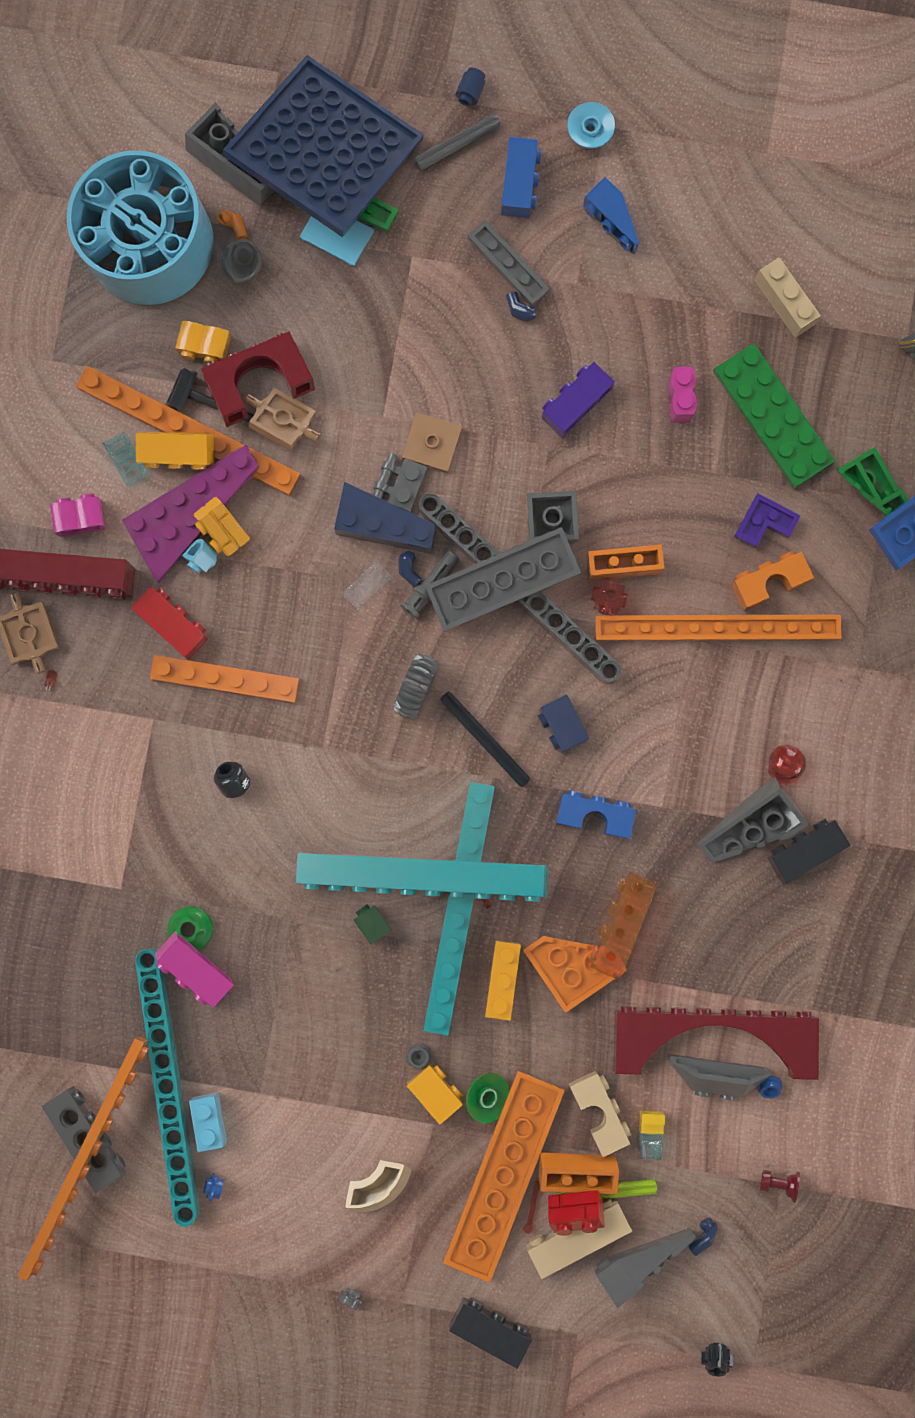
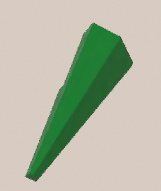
(873, 480)

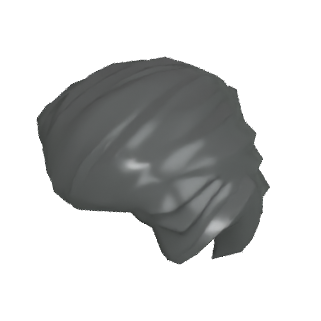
(241, 260)

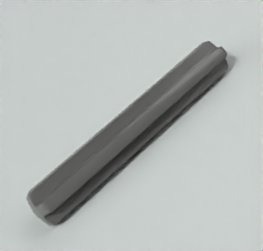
(457, 141)

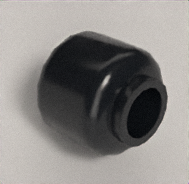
(231, 779)

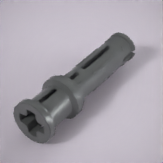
(420, 592)

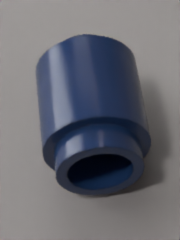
(470, 87)

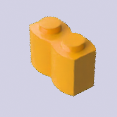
(202, 342)

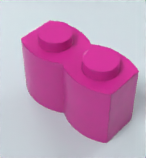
(683, 398)
(78, 515)

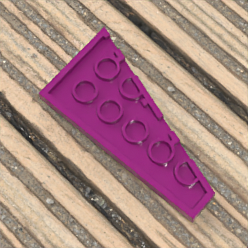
(167, 524)

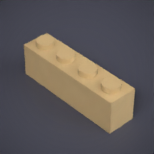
(556, 1251)

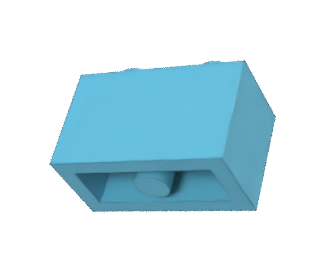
(208, 1122)

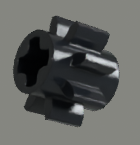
(717, 1359)

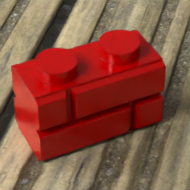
(576, 1212)

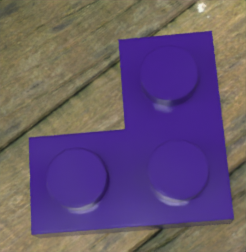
(765, 514)

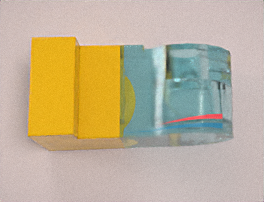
(651, 1134)

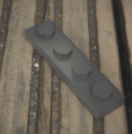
(508, 263)

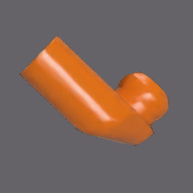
(234, 222)

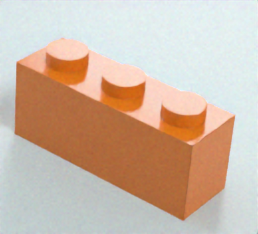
(625, 562)
(578, 1173)

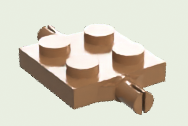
(282, 418)
(27, 633)

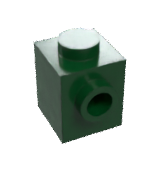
(371, 923)

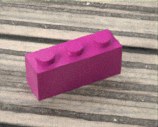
(193, 970)

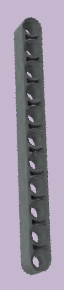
(541, 617)

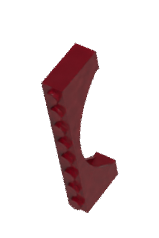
(789, 1036)

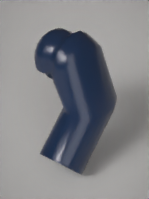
(520, 310)

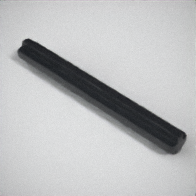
(485, 739)

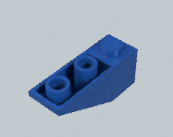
(609, 208)

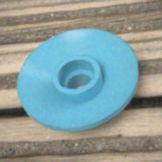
(591, 115)

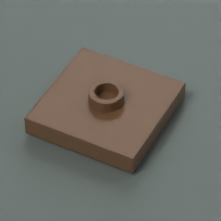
(432, 442)

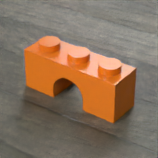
(791, 571)

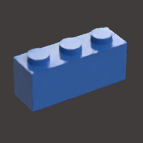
(520, 177)

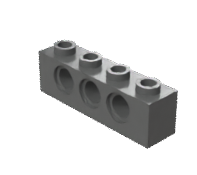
(70, 1133)

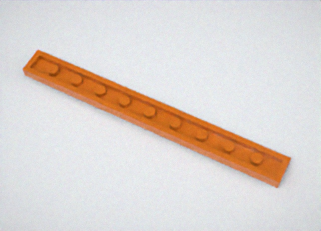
(169, 420)
(717, 627)
(80, 1166)

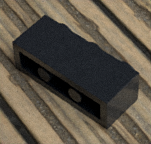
(808, 850)
(490, 1331)

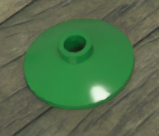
(488, 1108)

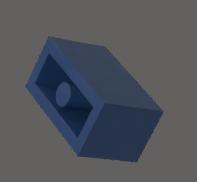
(563, 724)

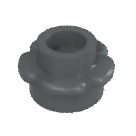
(418, 1063)
(350, 1298)

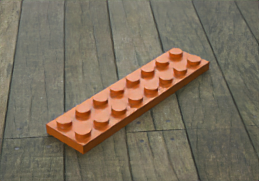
(503, 1176)

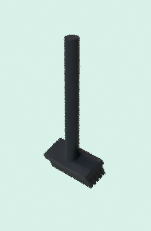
(182, 391)

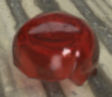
(787, 764)

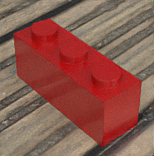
(170, 622)

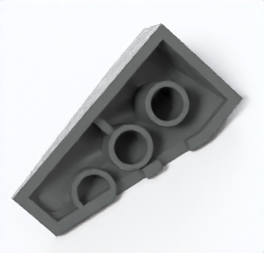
(758, 820)
(626, 1270)

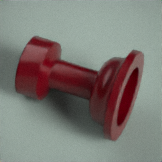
(791, 1185)

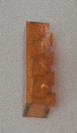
(623, 925)

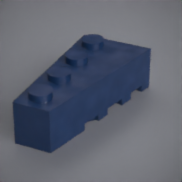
(378, 521)

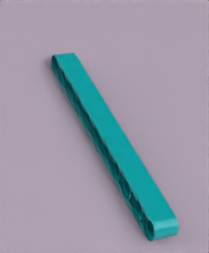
(164, 1098)

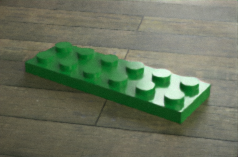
(773, 415)

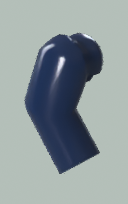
(406, 568)
(707, 1238)

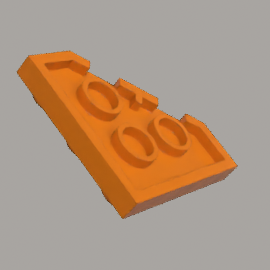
(566, 969)

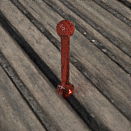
(528, 1228)

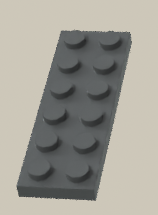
(503, 579)

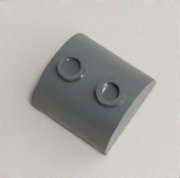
(552, 511)

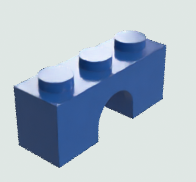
(617, 817)

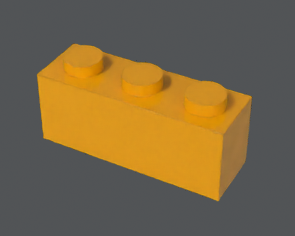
(174, 449)
(502, 980)

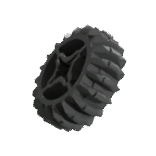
(416, 686)

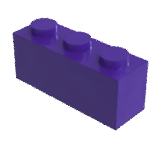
(577, 399)

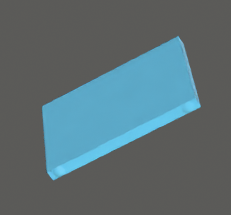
(344, 248)

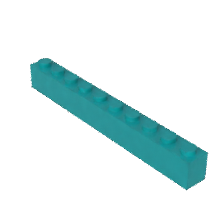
(423, 875)
(458, 913)

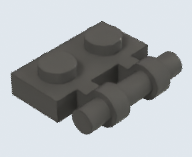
(407, 483)

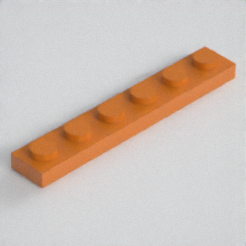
(224, 679)

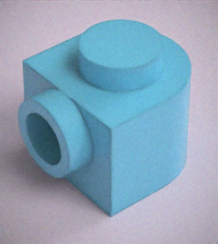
(200, 556)

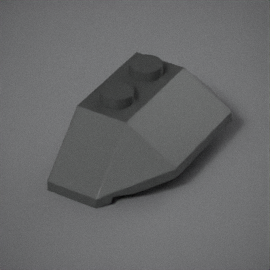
(718, 1077)

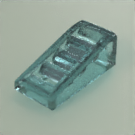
(113, 455)

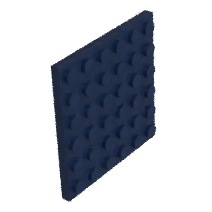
(323, 145)

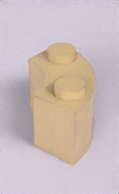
(379, 1188)

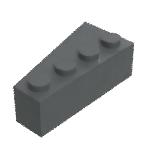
(206, 143)

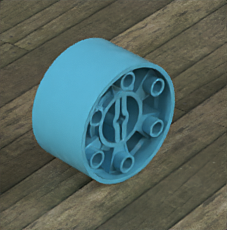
(124, 191)

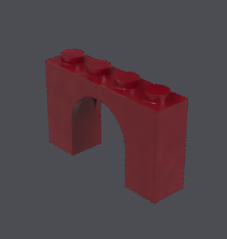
(276, 353)

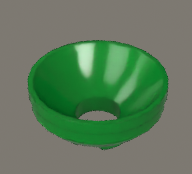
(201, 921)

